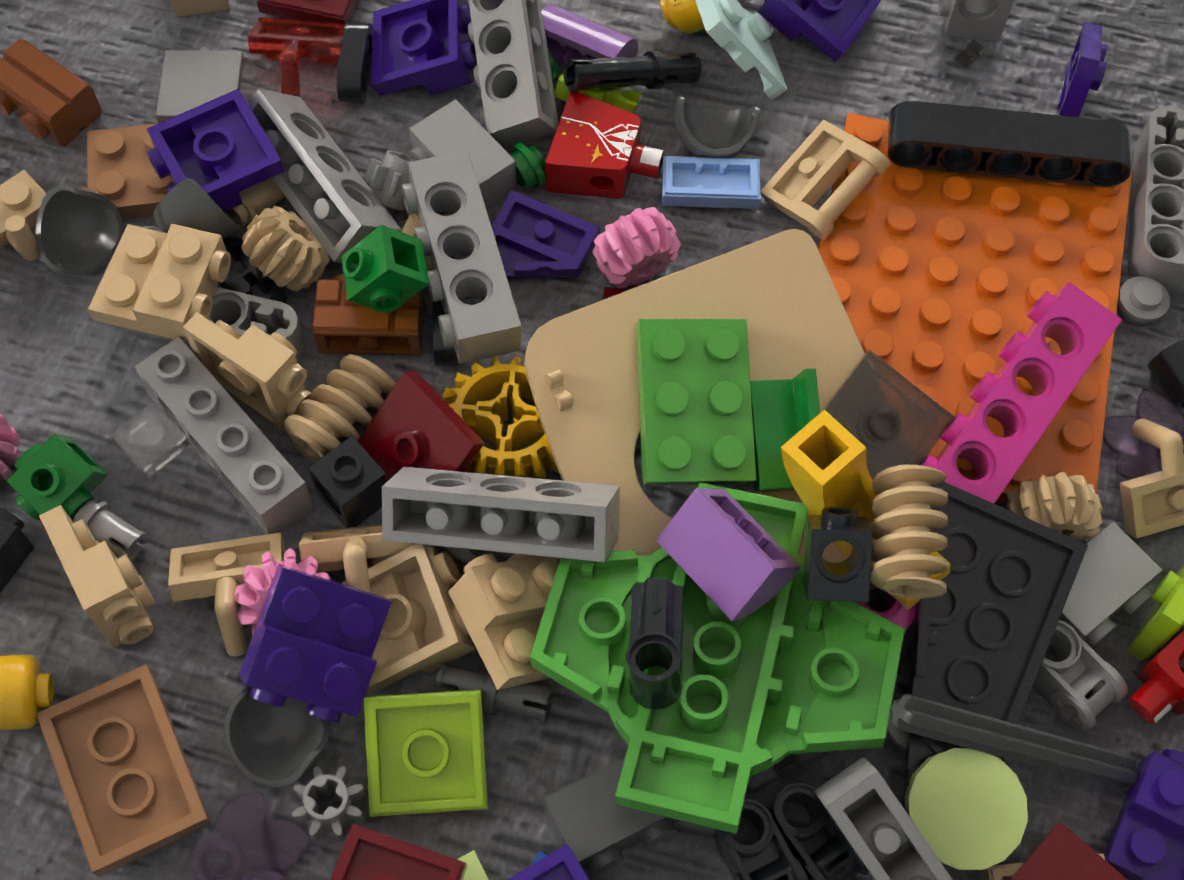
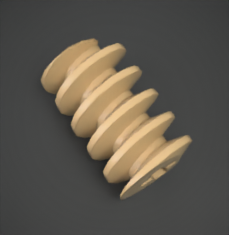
(338, 407)
(904, 533)

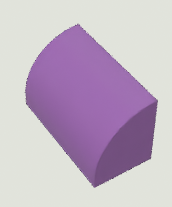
(580, 38)
(727, 552)

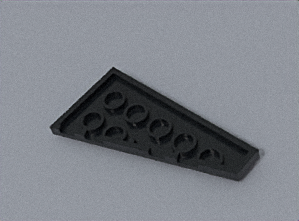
(995, 622)

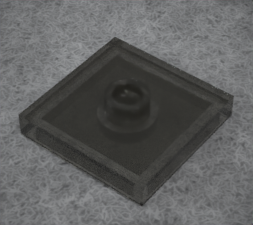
(887, 415)

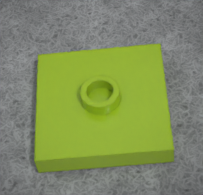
(1163, 620)
(425, 752)

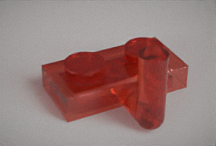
(294, 40)

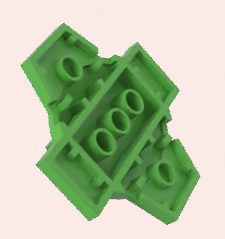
(752, 687)

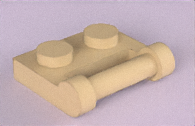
(813, 171)

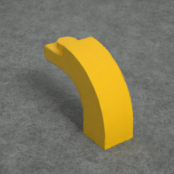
(832, 471)

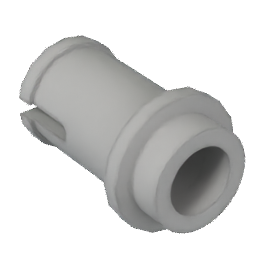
(110, 528)

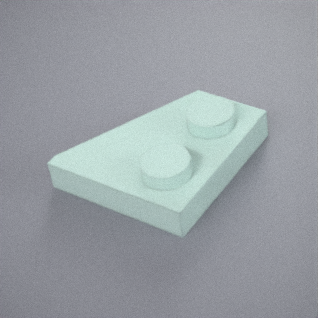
(745, 39)

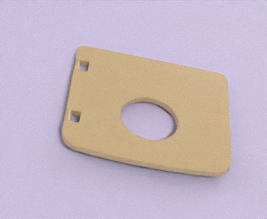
(588, 372)

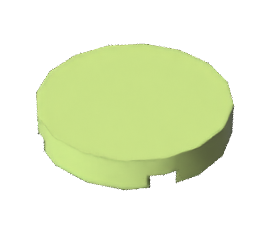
(967, 808)

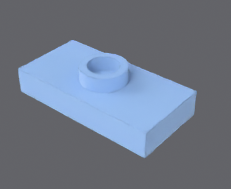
(711, 182)

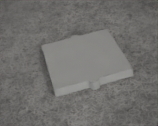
(196, 78)

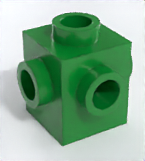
(385, 269)
(55, 476)

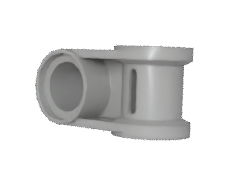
(1073, 676)

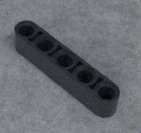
(1009, 144)

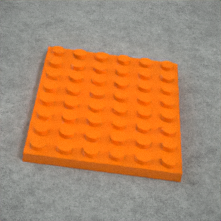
(951, 266)

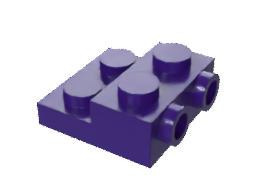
(825, 23)
(422, 45)
(216, 147)
(314, 644)
(1150, 825)

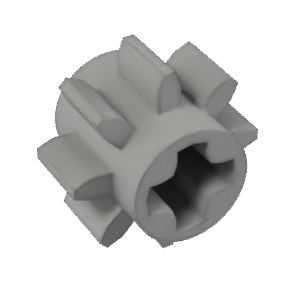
(387, 178)
(324, 787)

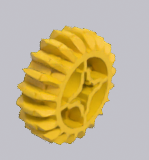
(486, 419)

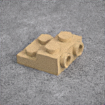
(161, 280)
(252, 368)
(104, 584)
(504, 611)
(422, 619)

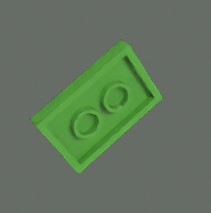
(695, 402)

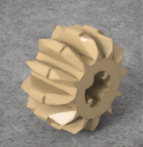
(284, 249)
(1060, 504)

